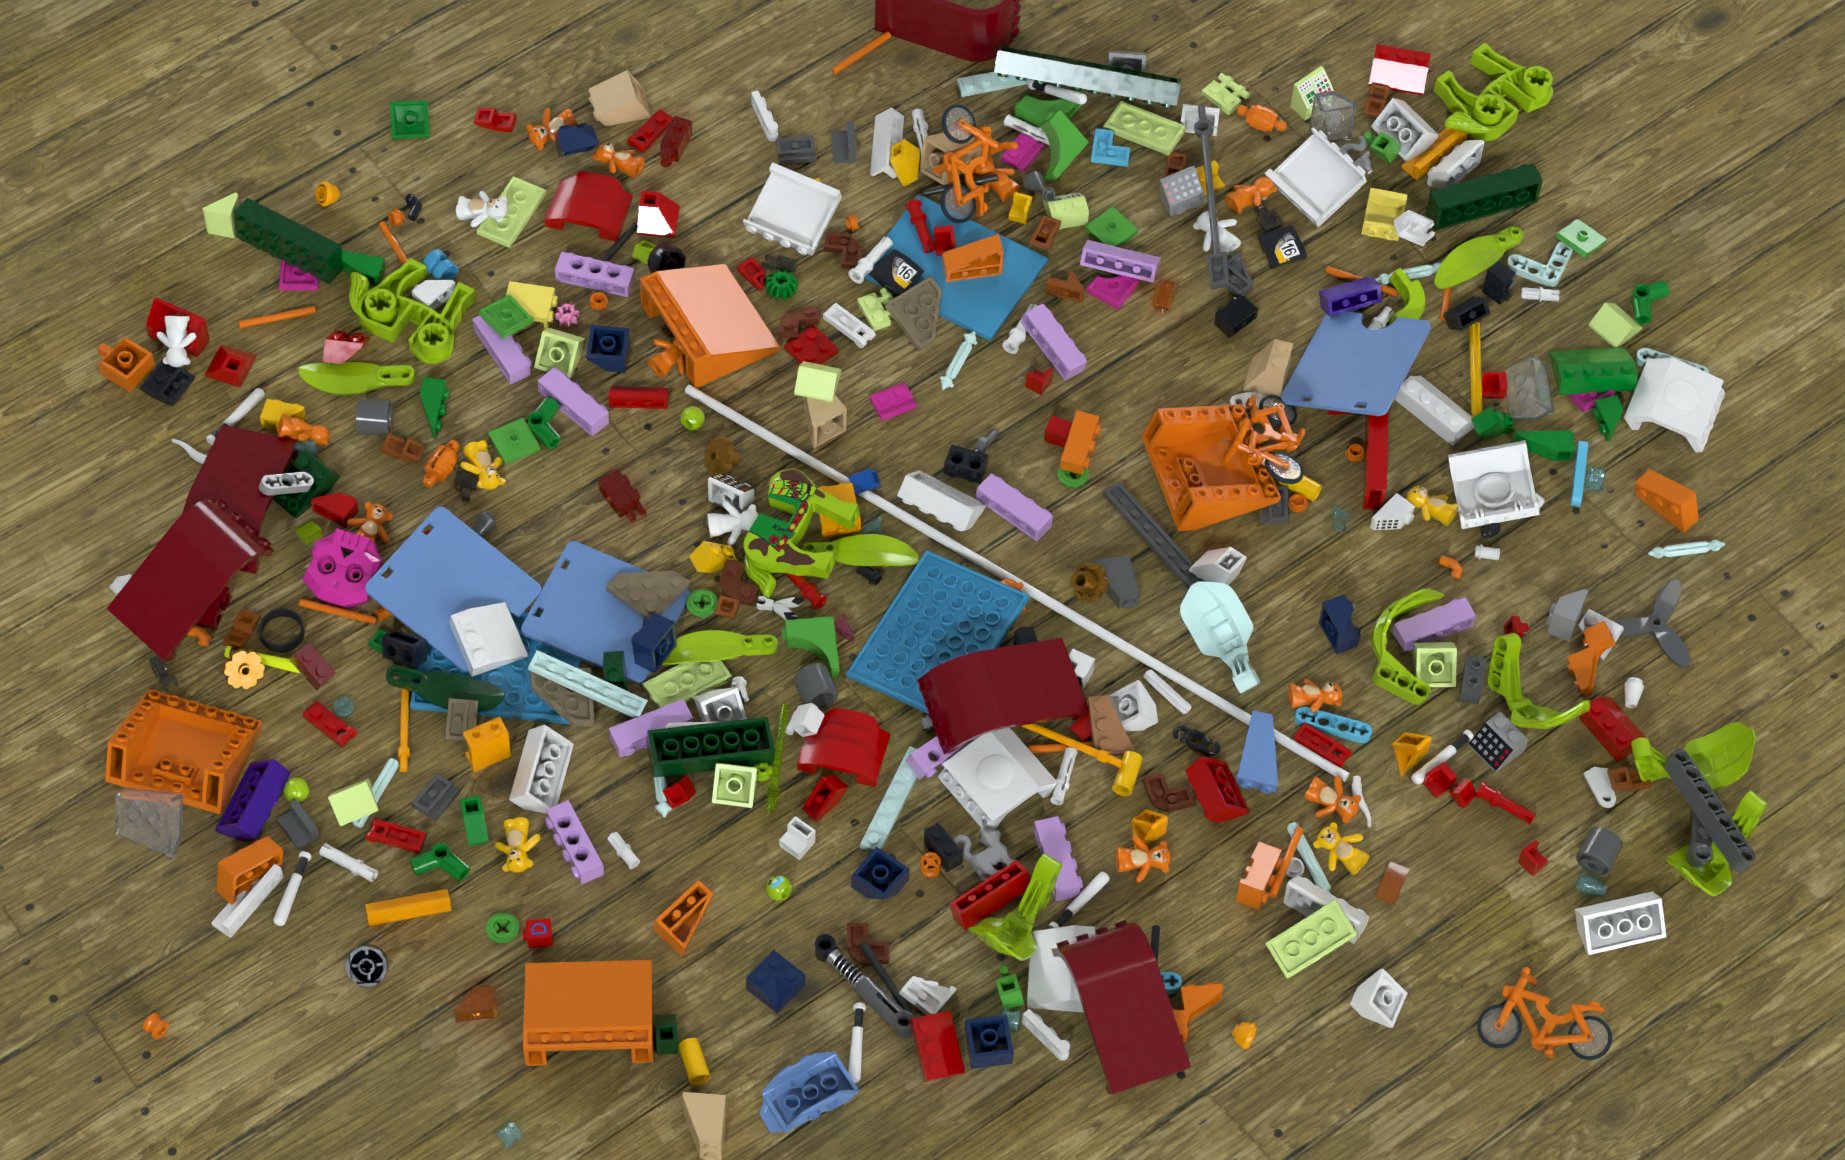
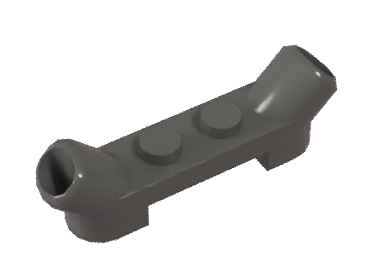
(1700, 843)

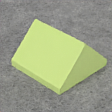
(220, 216)
(1614, 325)
(817, 381)
(734, 785)
(353, 802)

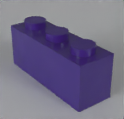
(1350, 296)

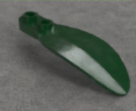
(440, 686)

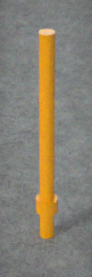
(404, 750)
(1101, 755)

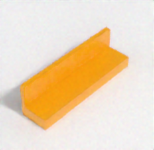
(1441, 147)
(408, 907)

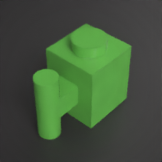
(1383, 146)
(1009, 989)

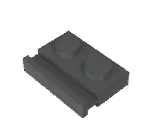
(796, 150)
(1278, 512)
(436, 797)

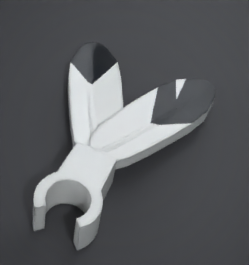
(780, 607)

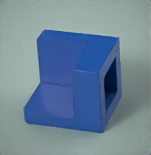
(865, 481)

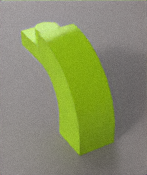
(1412, 295)

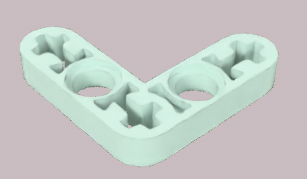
(1543, 271)

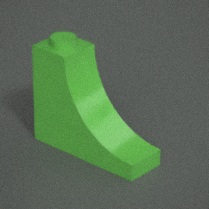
(1034, 110)
(1064, 142)
(814, 636)

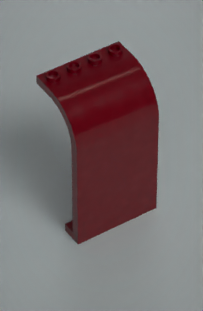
(950, 26)
(235, 471)
(186, 574)
(1001, 691)
(1125, 1005)

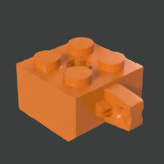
(125, 363)

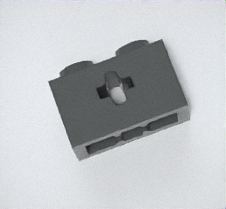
(1472, 679)

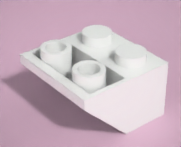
(1219, 565)

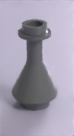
(1034, 183)
(484, 523)

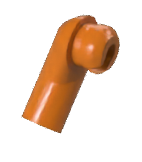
(1453, 564)
(202, 634)

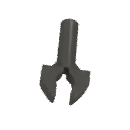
(983, 442)

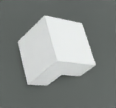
(1083, 666)
(798, 838)

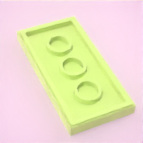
(1145, 128)
(522, 202)
(686, 682)
(1311, 939)

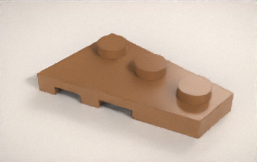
(1106, 727)

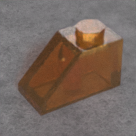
(1164, 295)
(478, 1005)

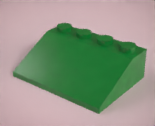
(1593, 370)

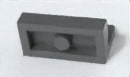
(844, 144)
(298, 826)

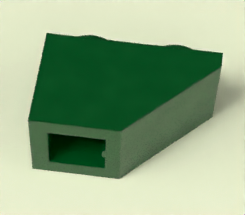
(615, 669)
(666, 1034)

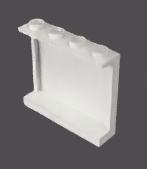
(1317, 178)
(793, 210)

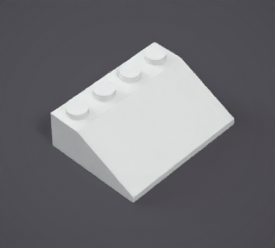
(1049, 977)

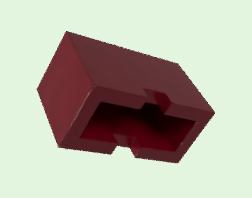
(212, 617)
(313, 666)

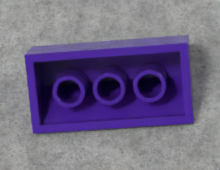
(253, 800)

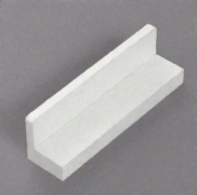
(887, 132)
(234, 915)

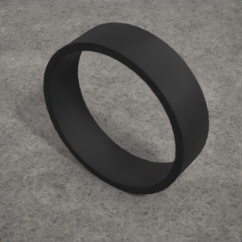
(281, 647)

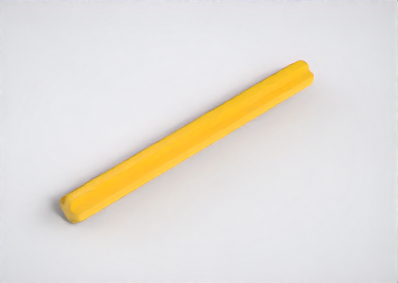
(1475, 369)

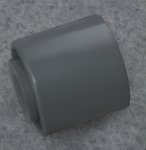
(374, 416)
(815, 685)
(1599, 850)

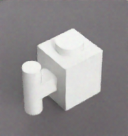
(805, 720)

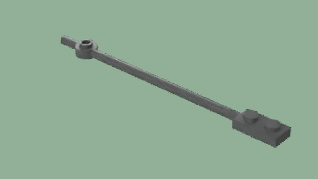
(1218, 260)

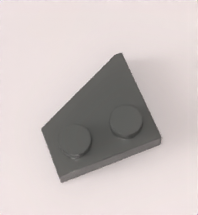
(1239, 280)

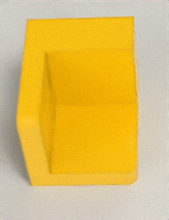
(1020, 208)

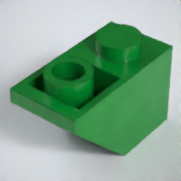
(1608, 414)
(1493, 423)
(474, 820)

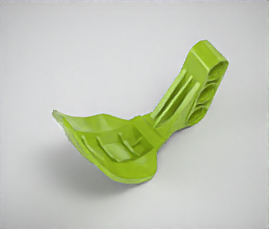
(1386, 662)
(1506, 680)
(1719, 755)
(1715, 874)
(1013, 932)

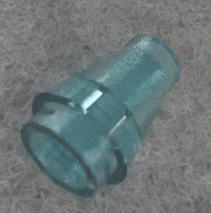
(1589, 885)

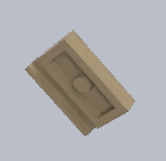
(460, 718)

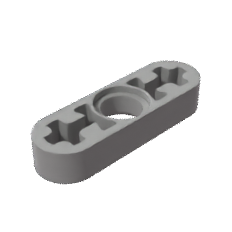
(292, 478)

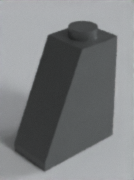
(1122, 583)

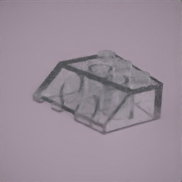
(150, 818)

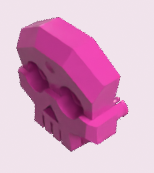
(338, 584)

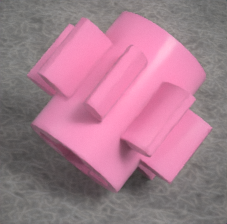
(567, 315)

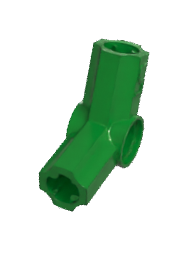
(1643, 295)
(543, 416)
(450, 863)

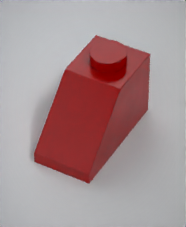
(336, 507)
(825, 797)

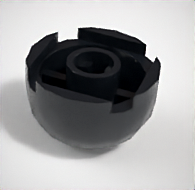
(666, 258)
(367, 965)

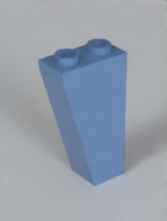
(1258, 759)

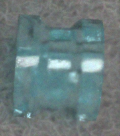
(1595, 479)
(1013, 1018)
(509, 1134)

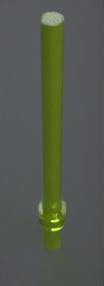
(773, 790)

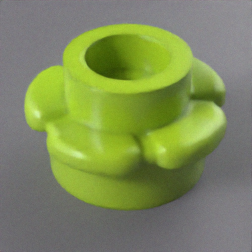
(763, 776)

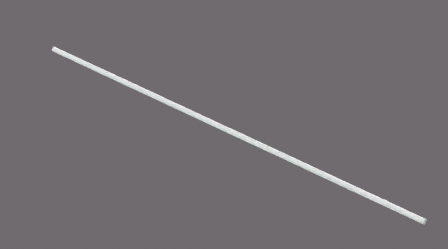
(1003, 574)

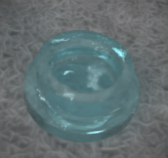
(343, 707)

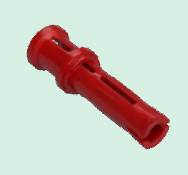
(918, 219)
(808, 591)
(1496, 798)

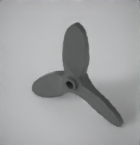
(1666, 637)

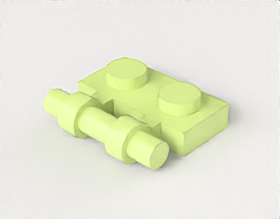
(1223, 98)
(873, 309)

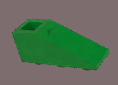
(370, 266)
(433, 397)
(1548, 444)

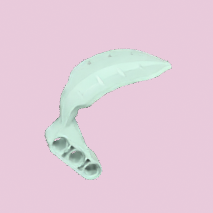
(1220, 628)

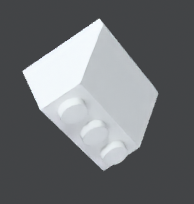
(1406, 127)
(1456, 165)

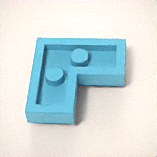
(1105, 152)

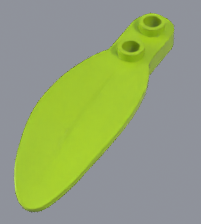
(1476, 257)
(355, 377)
(867, 550)
(719, 645)

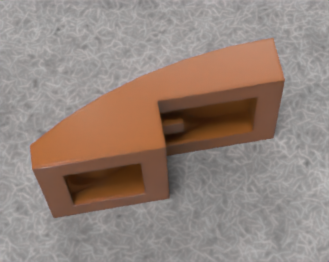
(1376, 100)
(1175, 163)
(401, 449)
(727, 606)
(242, 629)
(1627, 780)
(1392, 883)

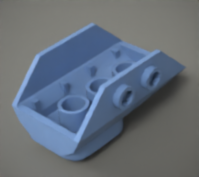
(806, 1091)

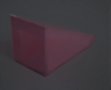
(842, 627)

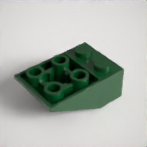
(323, 477)

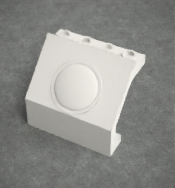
(1677, 399)
(1493, 484)
(995, 777)

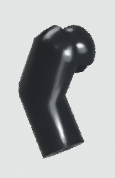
(414, 205)
(1490, 530)

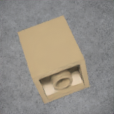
(619, 100)
(933, 151)
(1269, 369)
(824, 419)
(706, 1122)

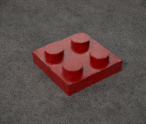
(811, 346)

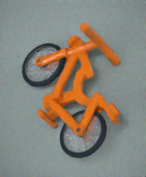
(960, 127)
(1278, 465)
(1501, 1025)

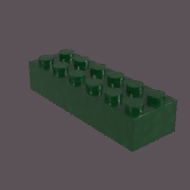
(1484, 196)
(288, 241)
(702, 745)

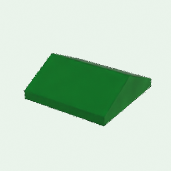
(409, 119)

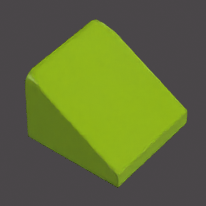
(642, 251)
(309, 532)

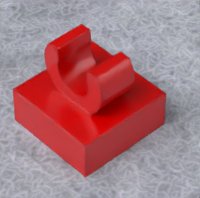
(1514, 625)
(1463, 793)

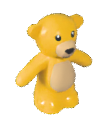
(481, 465)
(1434, 505)
(517, 833)
(1340, 848)

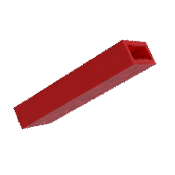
(1375, 461)

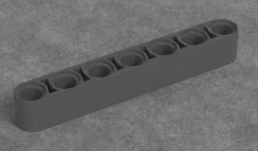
(1710, 810)

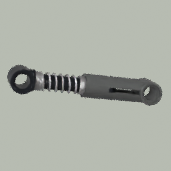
(865, 987)

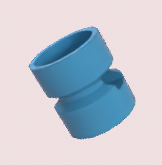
(440, 266)

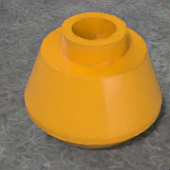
(326, 193)
(1245, 1034)

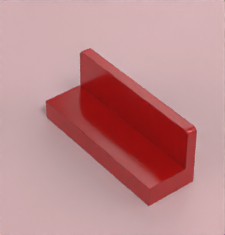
(638, 397)

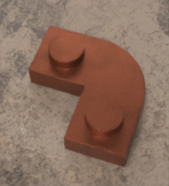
(844, 244)
(793, 319)
(733, 586)
(1167, 799)
(856, 935)

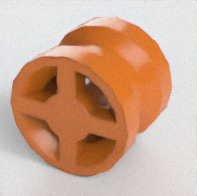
(927, 860)
(155, 1026)

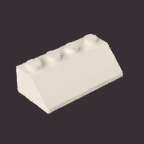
(1434, 409)
(940, 500)
(541, 770)
(1308, 898)
(1621, 922)

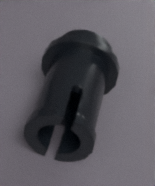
(868, 573)

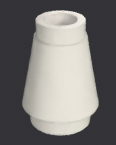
(1633, 690)

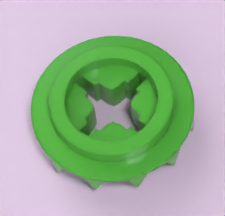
(1066, 479)
(696, 597)
(502, 920)

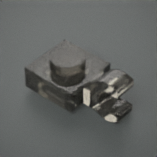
(1267, 218)
(781, 263)
(465, 481)
(160, 669)

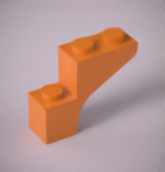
(1584, 663)
(1195, 1001)

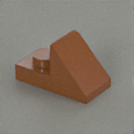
(1045, 233)
(1069, 289)

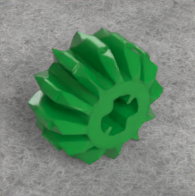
(781, 285)

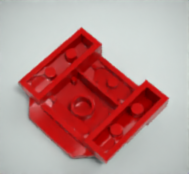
(591, 202)
(847, 744)

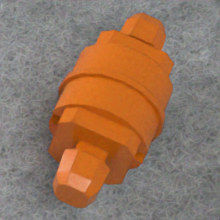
(1262, 118)
(441, 463)

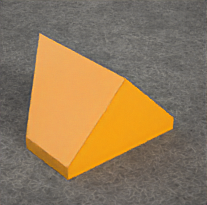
(1410, 750)
(1149, 826)

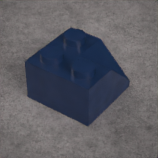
(575, 139)
(609, 347)
(1338, 625)
(654, 642)
(879, 876)
(775, 981)
(988, 1041)

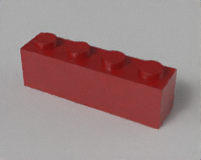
(990, 895)

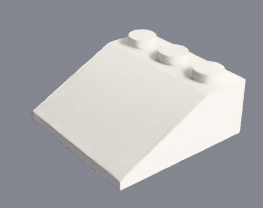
(487, 637)

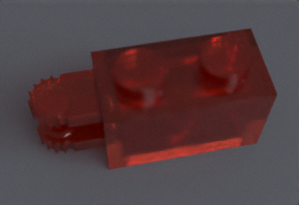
(675, 140)
(621, 495)

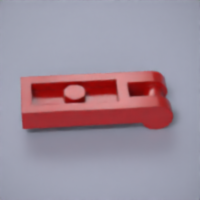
(650, 131)
(329, 724)
(1322, 745)
(396, 836)

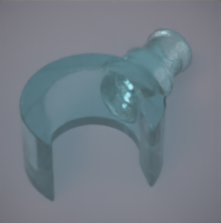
(309, 446)
(1338, 514)
(873, 526)

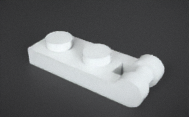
(765, 117)
(848, 325)
(1046, 1035)

